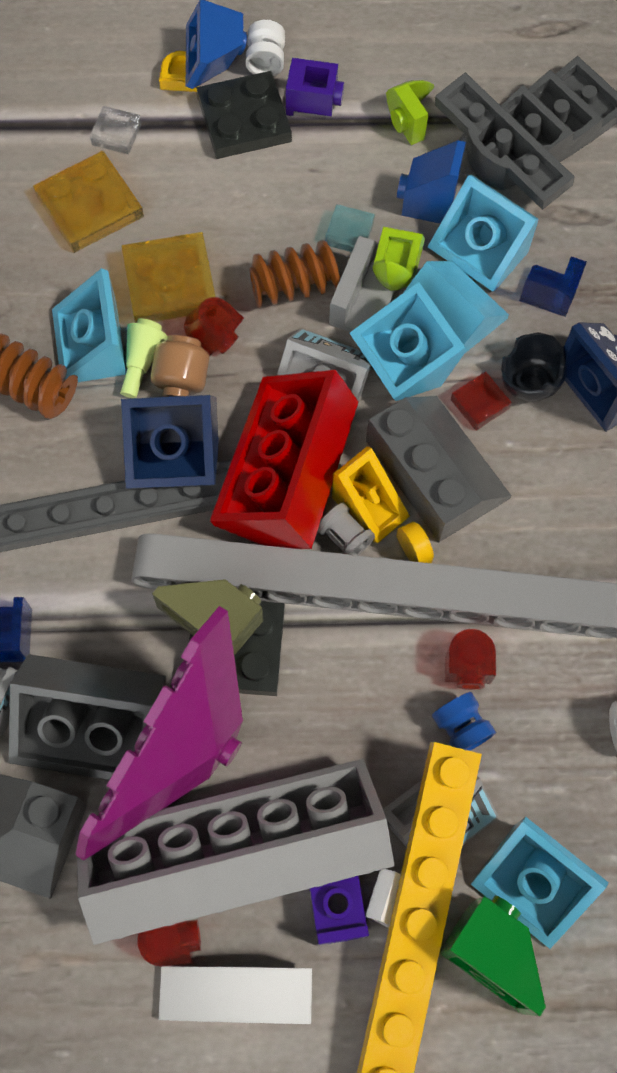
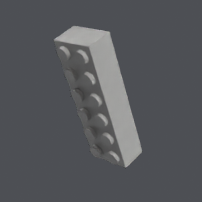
(235, 851)

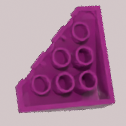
(183, 739)

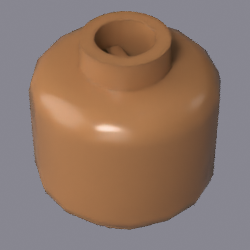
(180, 366)

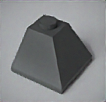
(35, 833)

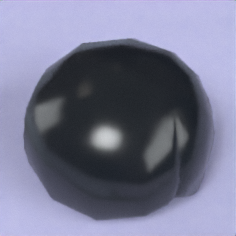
(534, 367)

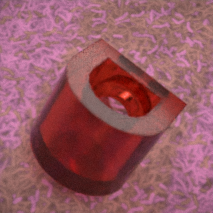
(213, 325)
(470, 660)
(170, 944)

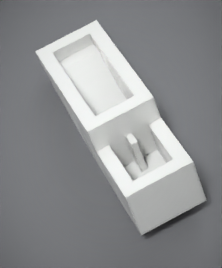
(236, 994)

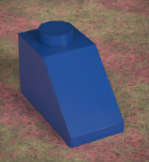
(212, 41)
(431, 183)

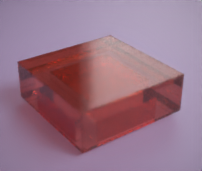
(480, 401)

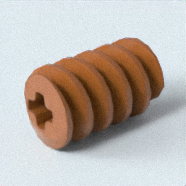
(293, 272)
(34, 380)

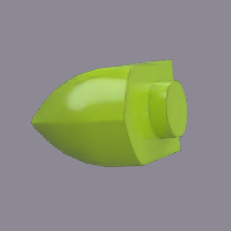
(406, 108)
(397, 257)

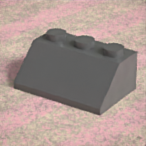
(434, 464)
(77, 714)

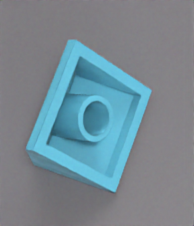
(484, 233)
(460, 301)
(90, 331)
(410, 344)
(540, 881)

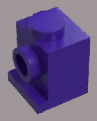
(313, 87)
(339, 927)

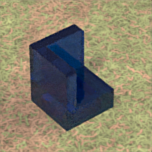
(553, 289)
(15, 631)

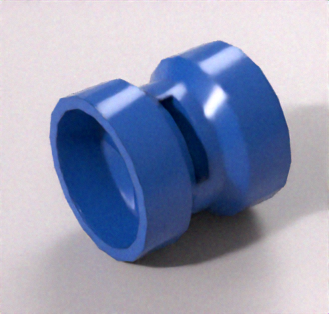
(459, 714)

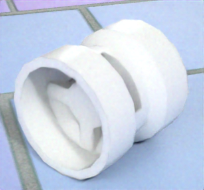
(265, 42)

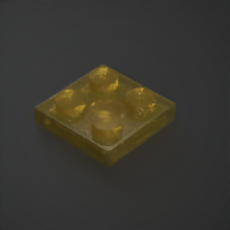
(88, 201)
(167, 276)

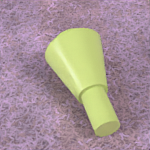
(140, 351)

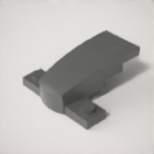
(532, 127)

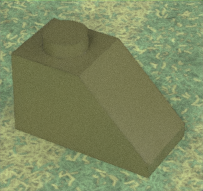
(195, 602)

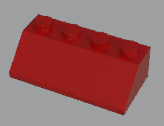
(286, 459)

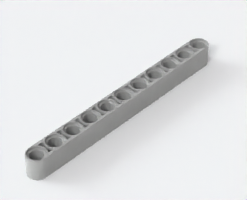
(383, 585)

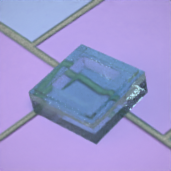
(347, 226)

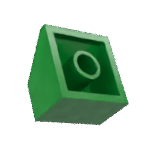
(497, 953)

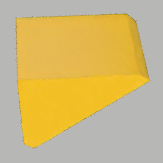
(369, 494)

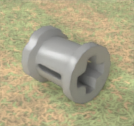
(345, 530)

